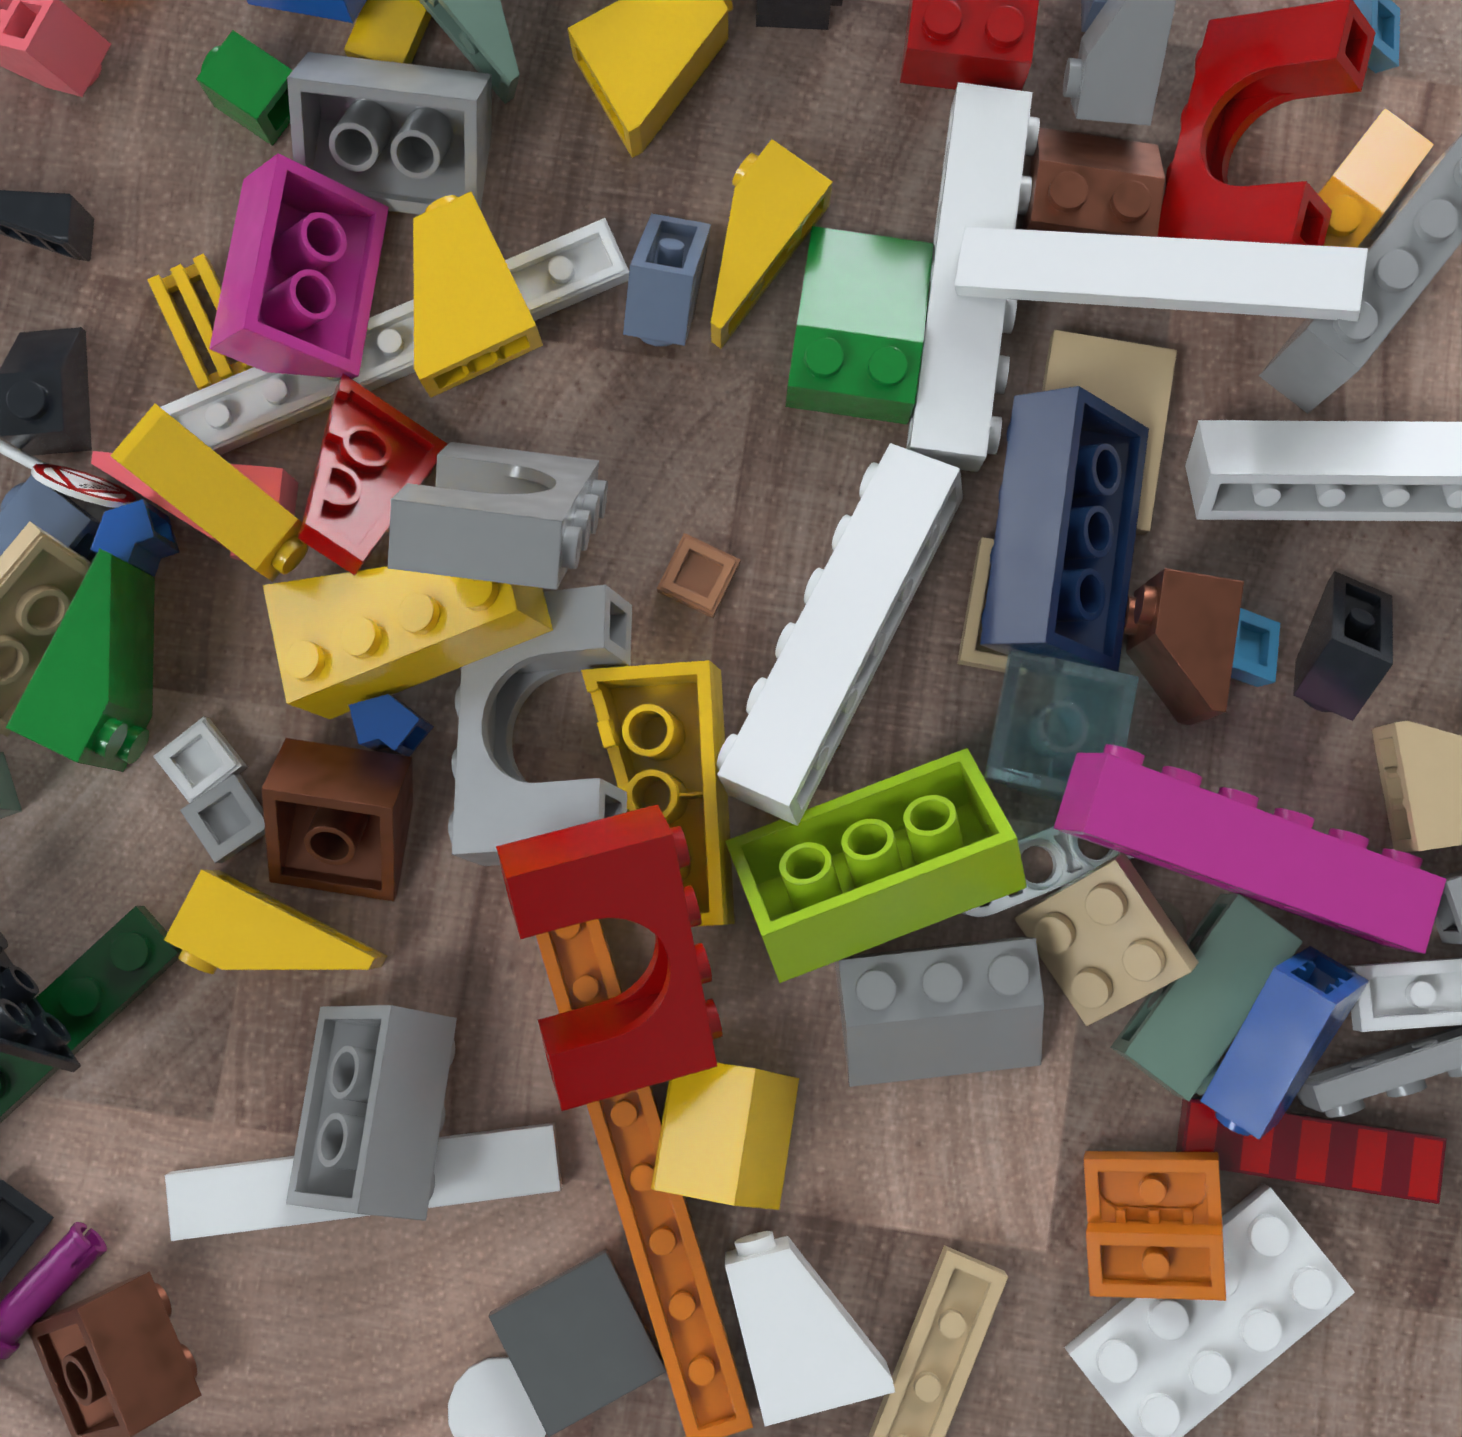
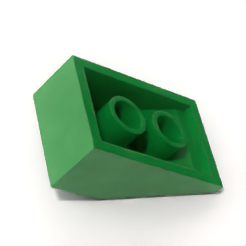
(860, 325)
(97, 673)

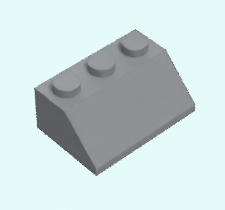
(392, 128)
(941, 1010)
(373, 1111)

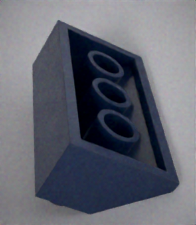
(1065, 529)

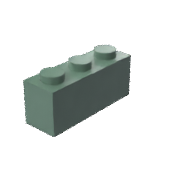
(1194, 1019)

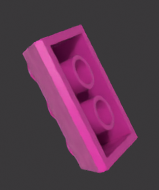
(299, 273)

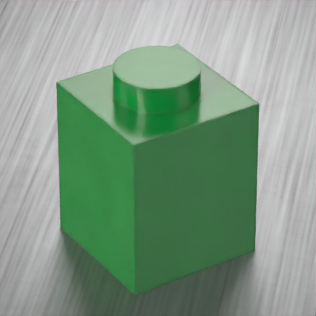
(247, 86)

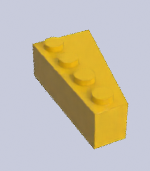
(390, 630)
(664, 749)

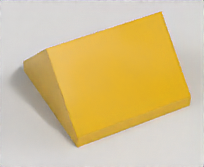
(726, 1136)

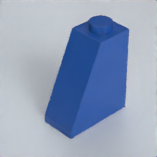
(1282, 1041)

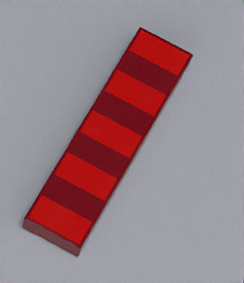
(1322, 1153)

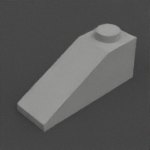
(1120, 62)

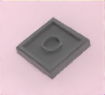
(577, 1342)

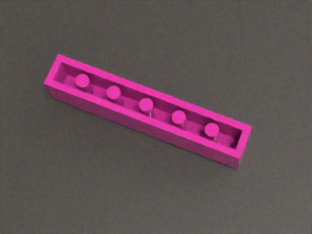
(1248, 850)

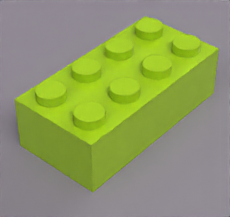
(877, 864)

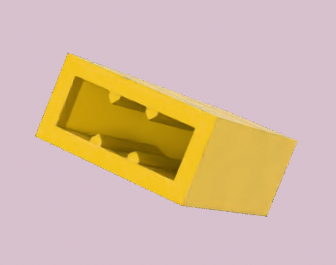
(647, 59)
(464, 298)
(212, 493)

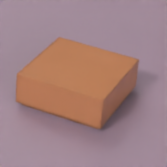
(698, 575)

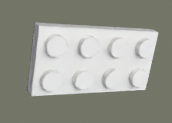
(1182, 1358)

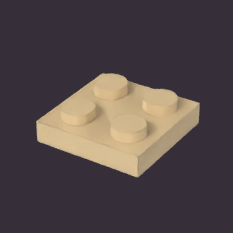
(1106, 939)

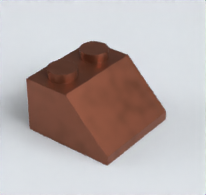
(1094, 185)
(1185, 640)
(337, 818)
(116, 1360)

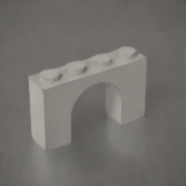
(1399, 265)
(498, 516)
(491, 795)

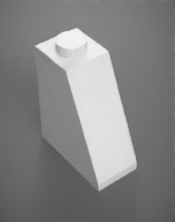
(798, 1334)

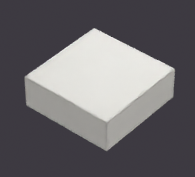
(199, 759)

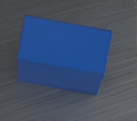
(136, 535)
(388, 723)

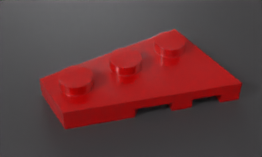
(361, 466)

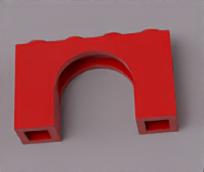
(1239, 75)
(629, 872)

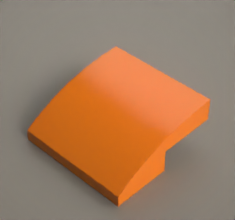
(1154, 1225)

